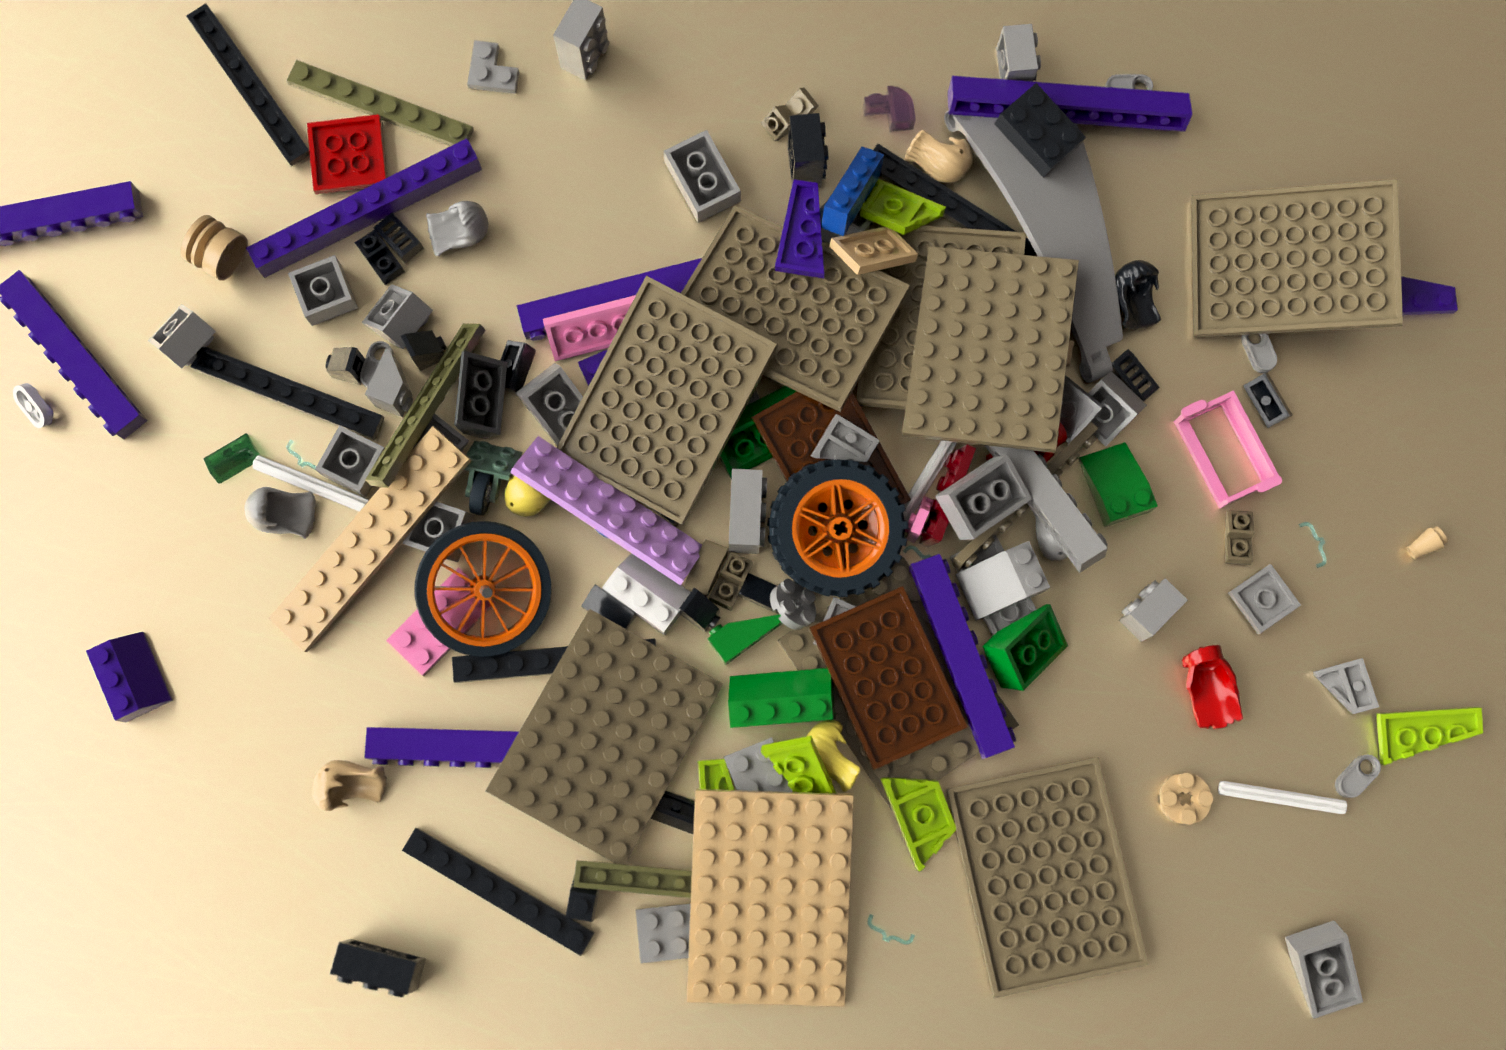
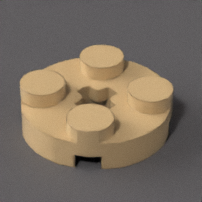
(1200, 798)

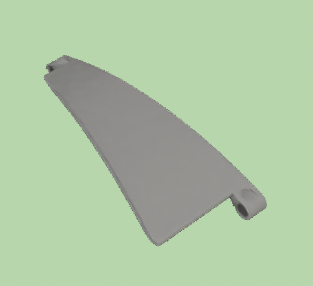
(1061, 222)

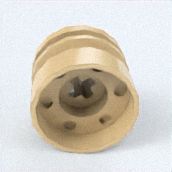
(214, 247)

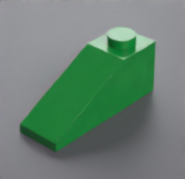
(739, 636)

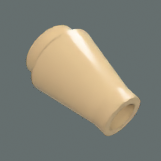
(1428, 542)

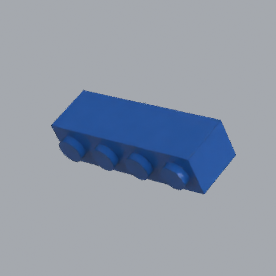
(852, 191)

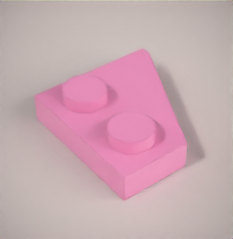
(917, 520)

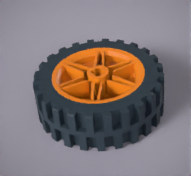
(797, 510)

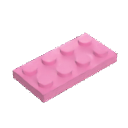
(585, 328)
(415, 640)

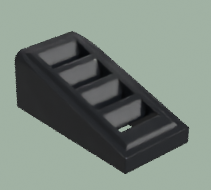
(411, 249)
(1139, 370)

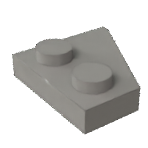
(845, 442)
(1349, 685)

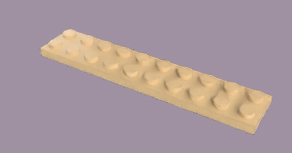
(369, 540)

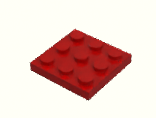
(346, 153)

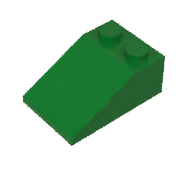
(1117, 484)
(1025, 648)

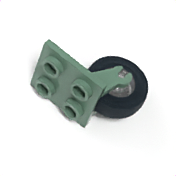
(493, 465)

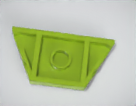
(899, 208)
(920, 815)

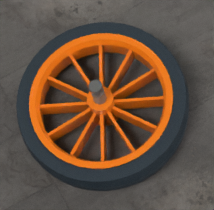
(482, 589)

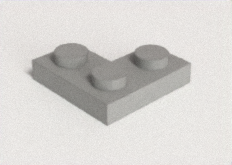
(485, 72)

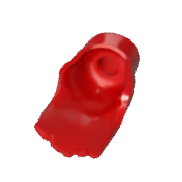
(1212, 688)

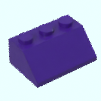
(129, 676)

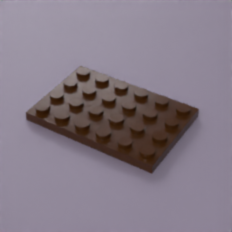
(795, 428)
(888, 677)

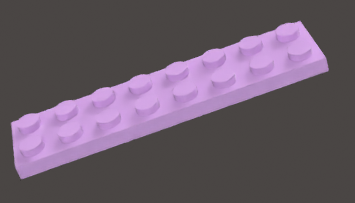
(608, 510)

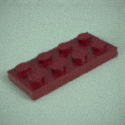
(957, 467)

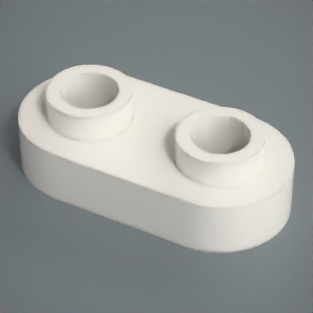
(33, 405)

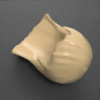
(940, 160)
(346, 780)

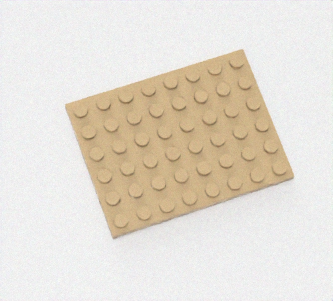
(769, 897)

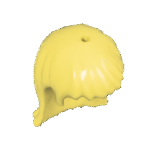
(523, 498)
(838, 766)

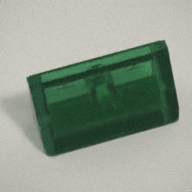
(231, 458)

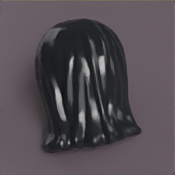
(1135, 296)

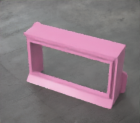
(1247, 438)

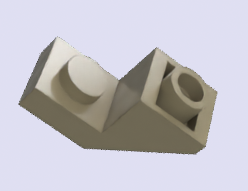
(778, 119)

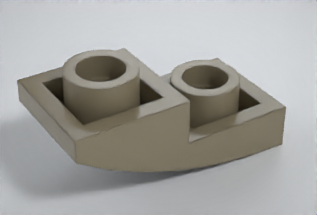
(1238, 535)
(705, 570)
(730, 581)

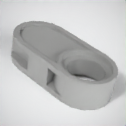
(1128, 81)
(1261, 355)
(370, 363)
(1353, 780)

